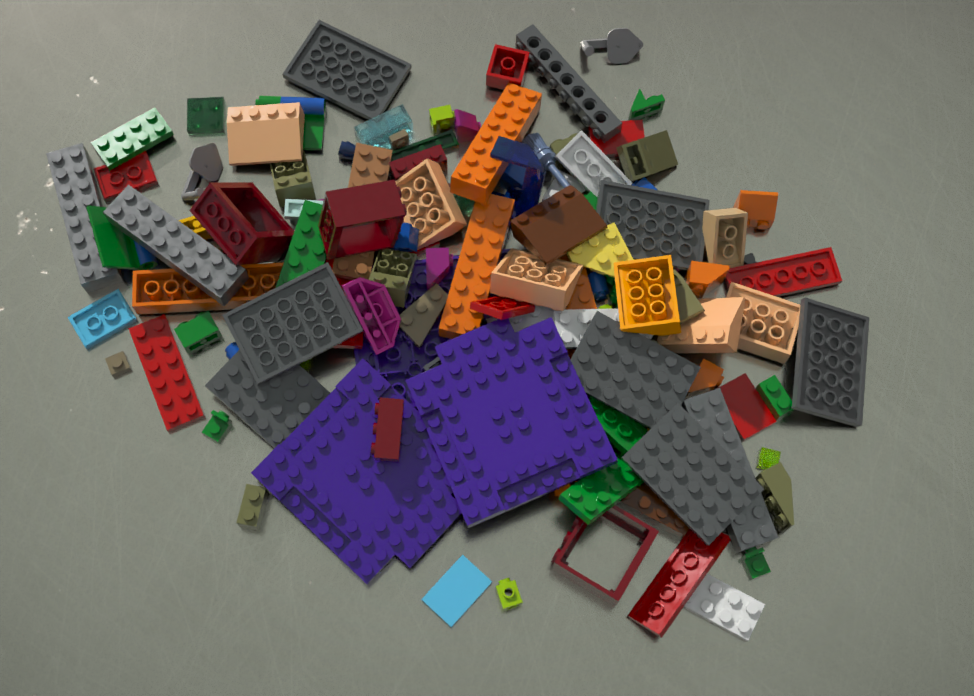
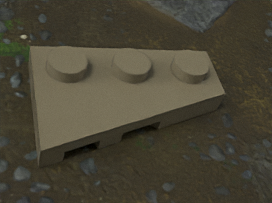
(422, 314)

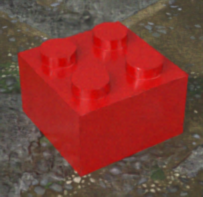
(506, 67)

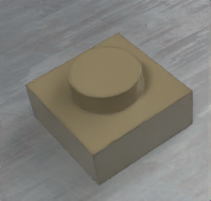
(399, 139)
(118, 364)

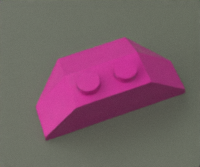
(374, 312)

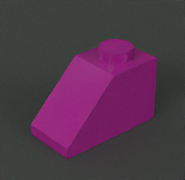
(465, 126)
(437, 265)

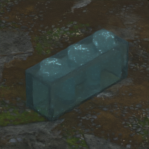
(378, 129)

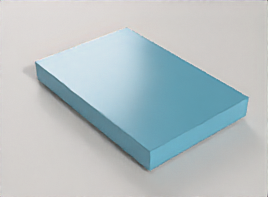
(102, 319)
(456, 591)

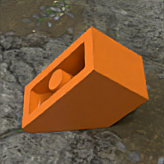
(706, 379)

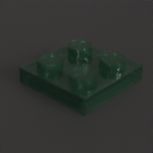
(205, 115)

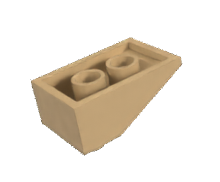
(725, 236)

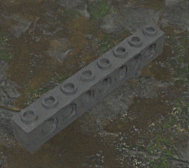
(588, 98)

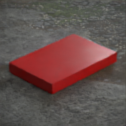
(630, 131)
(135, 172)
(502, 307)
(746, 407)

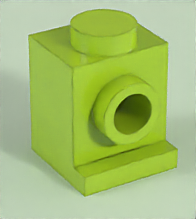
(441, 117)
(508, 602)

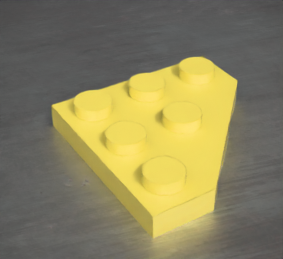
(602, 251)

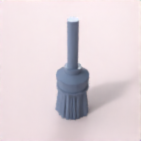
(545, 155)

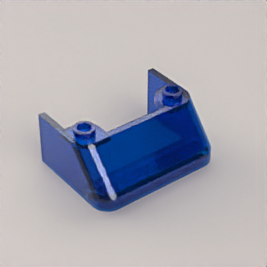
(524, 156)

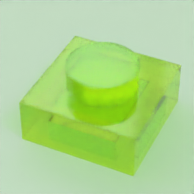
(768, 458)

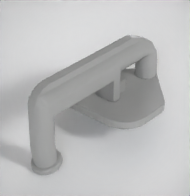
(620, 45)
(205, 163)

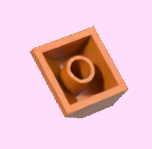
(759, 206)
(705, 277)

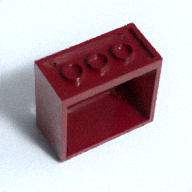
(361, 219)
(243, 222)
(624, 521)

